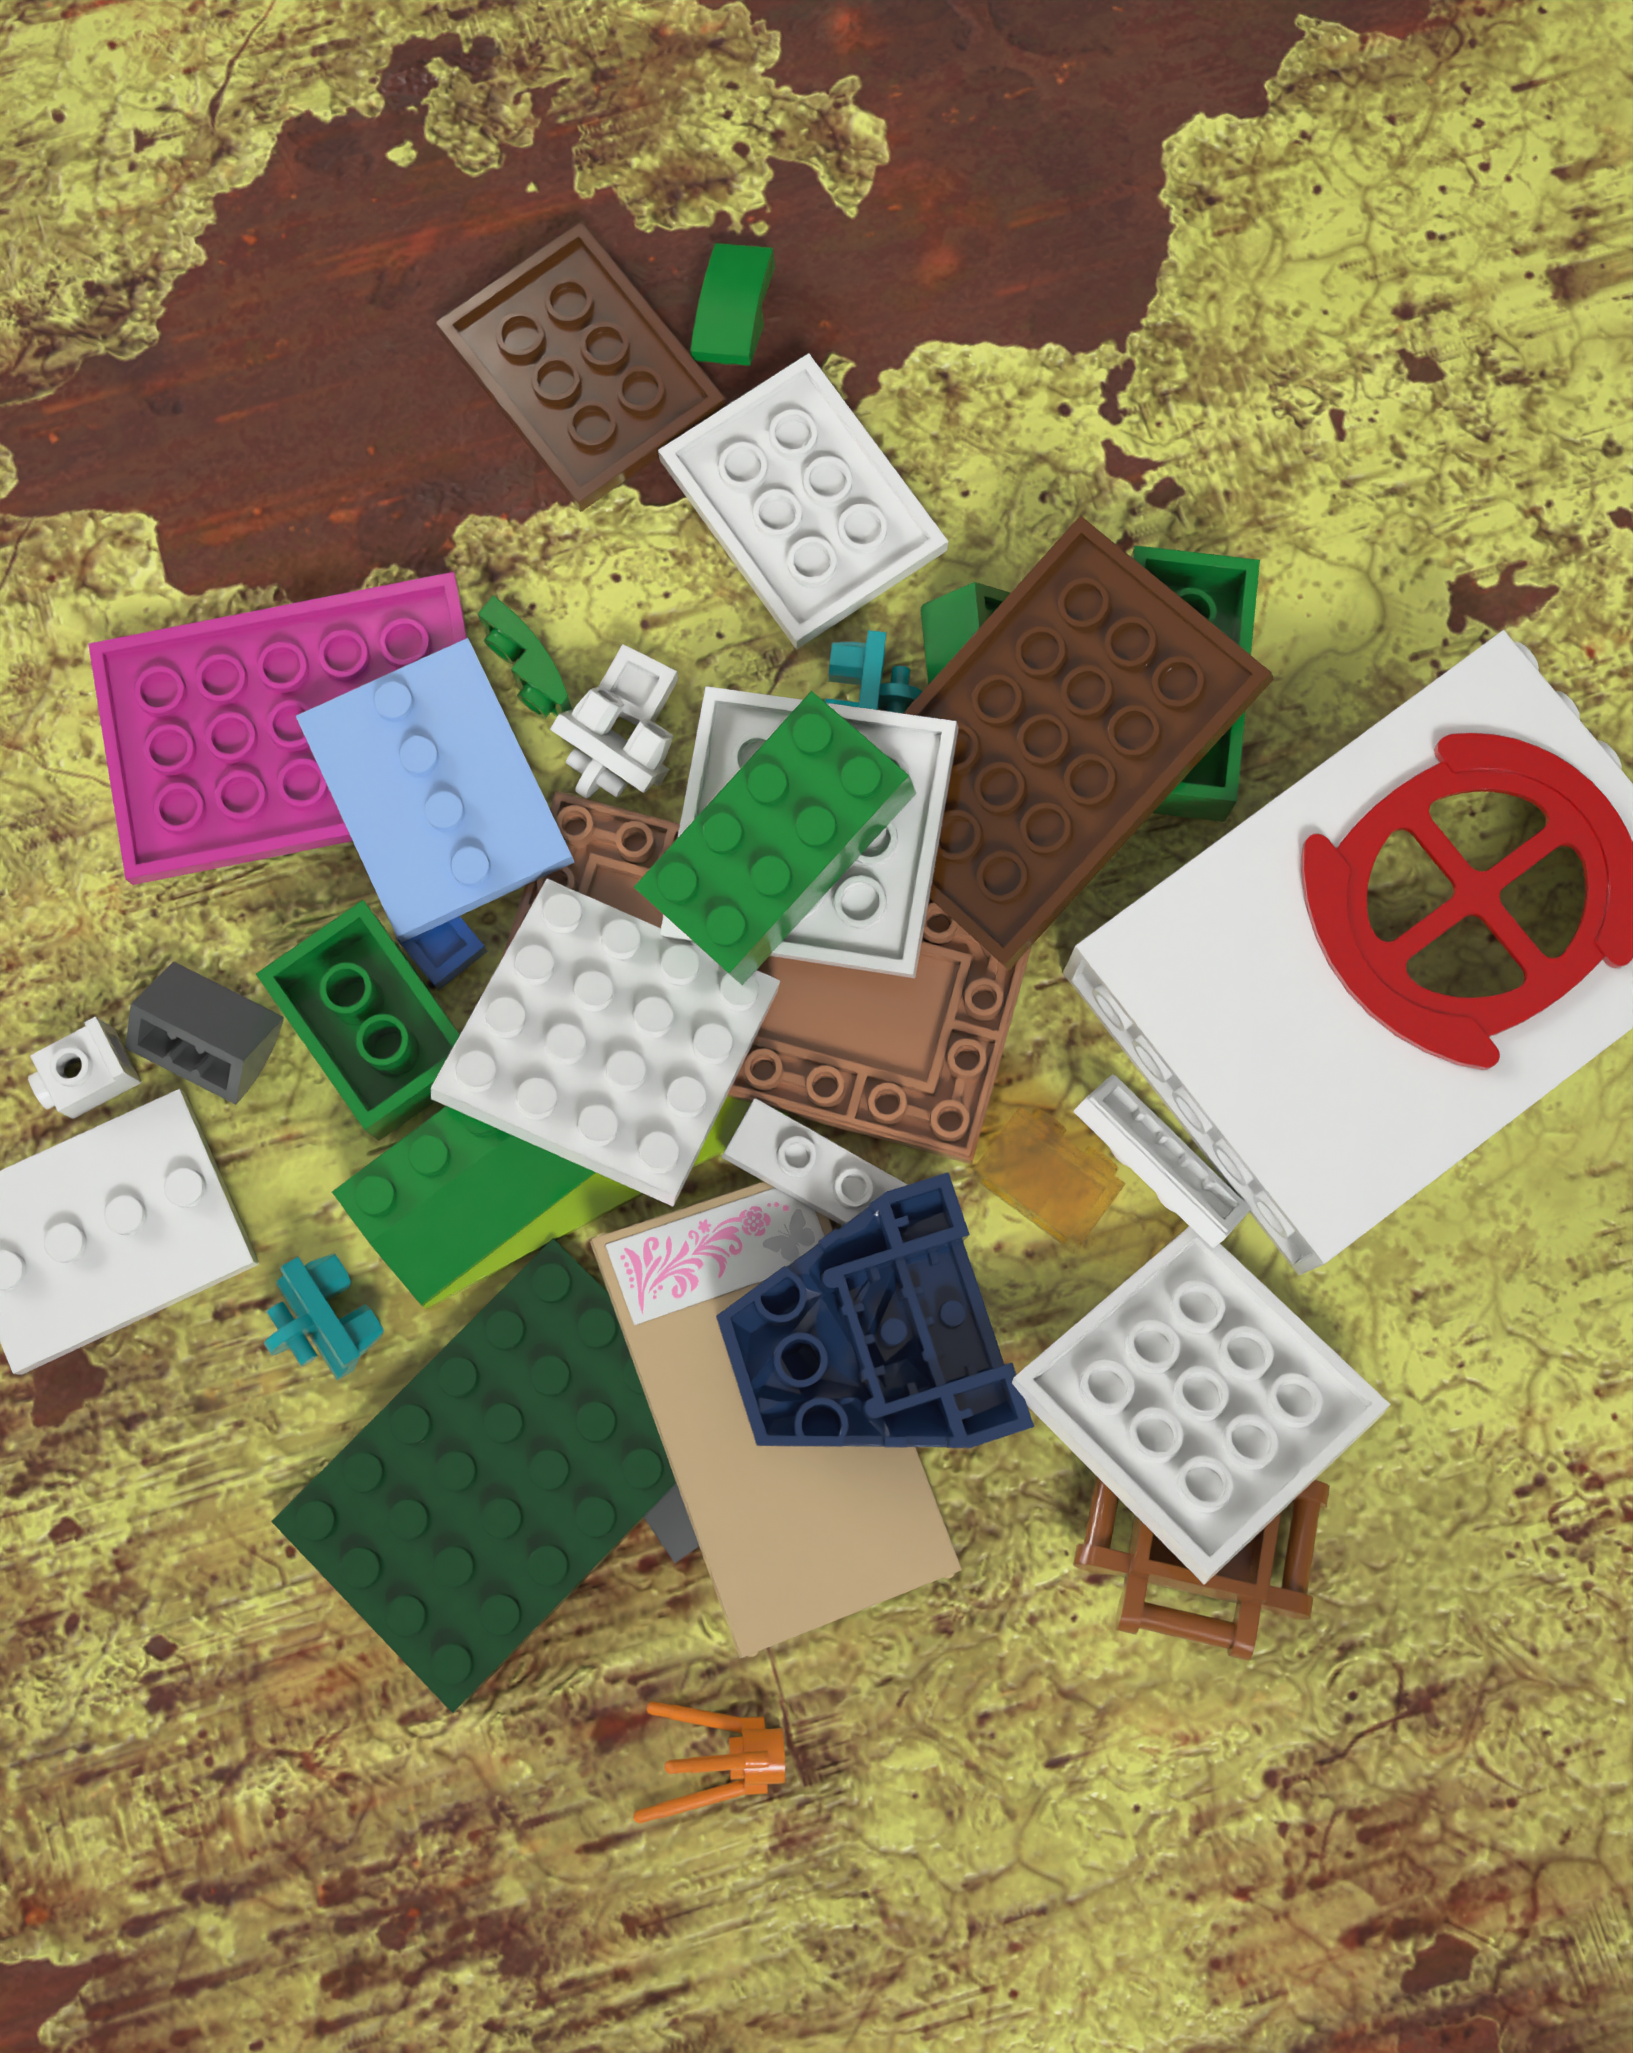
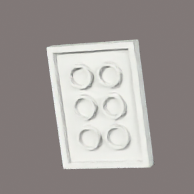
(803, 500)
(112, 1231)

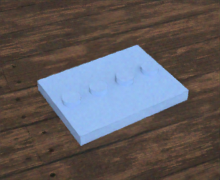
(434, 790)

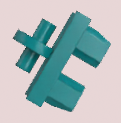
(863, 665)
(307, 1293)

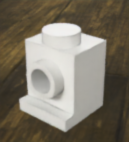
(103, 1074)

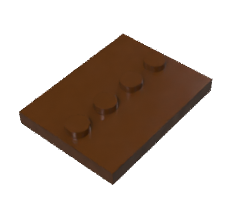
(580, 365)

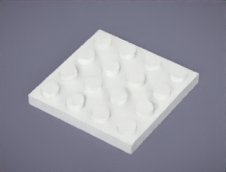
(881, 902)
(605, 1042)
(1199, 1400)

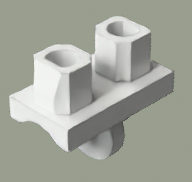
(633, 760)

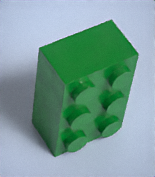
(364, 1018)

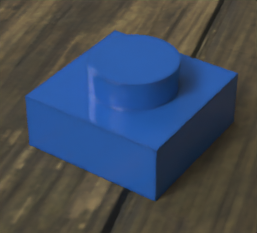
(445, 951)

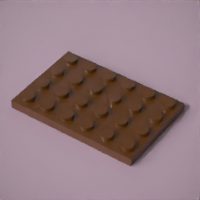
(1071, 732)

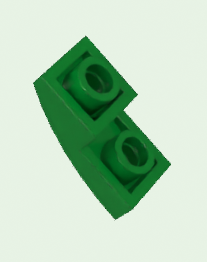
(731, 304)
(535, 671)

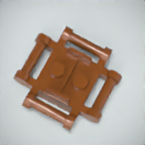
(1241, 1581)

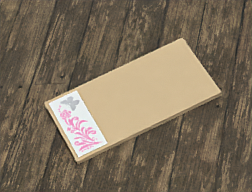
(781, 1528)

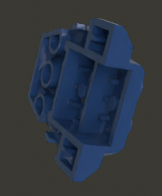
(876, 1336)

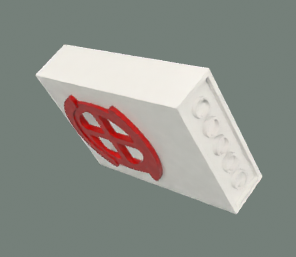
(1295, 1030)

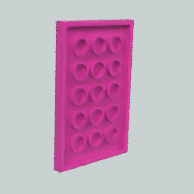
(208, 728)

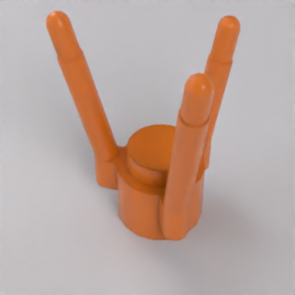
(754, 1758)

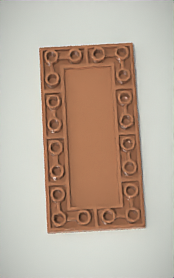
(838, 1042)

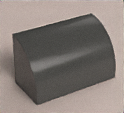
(202, 1032)

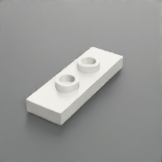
(1162, 1161)
(805, 1164)

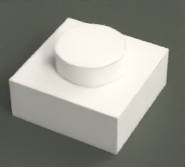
(640, 684)

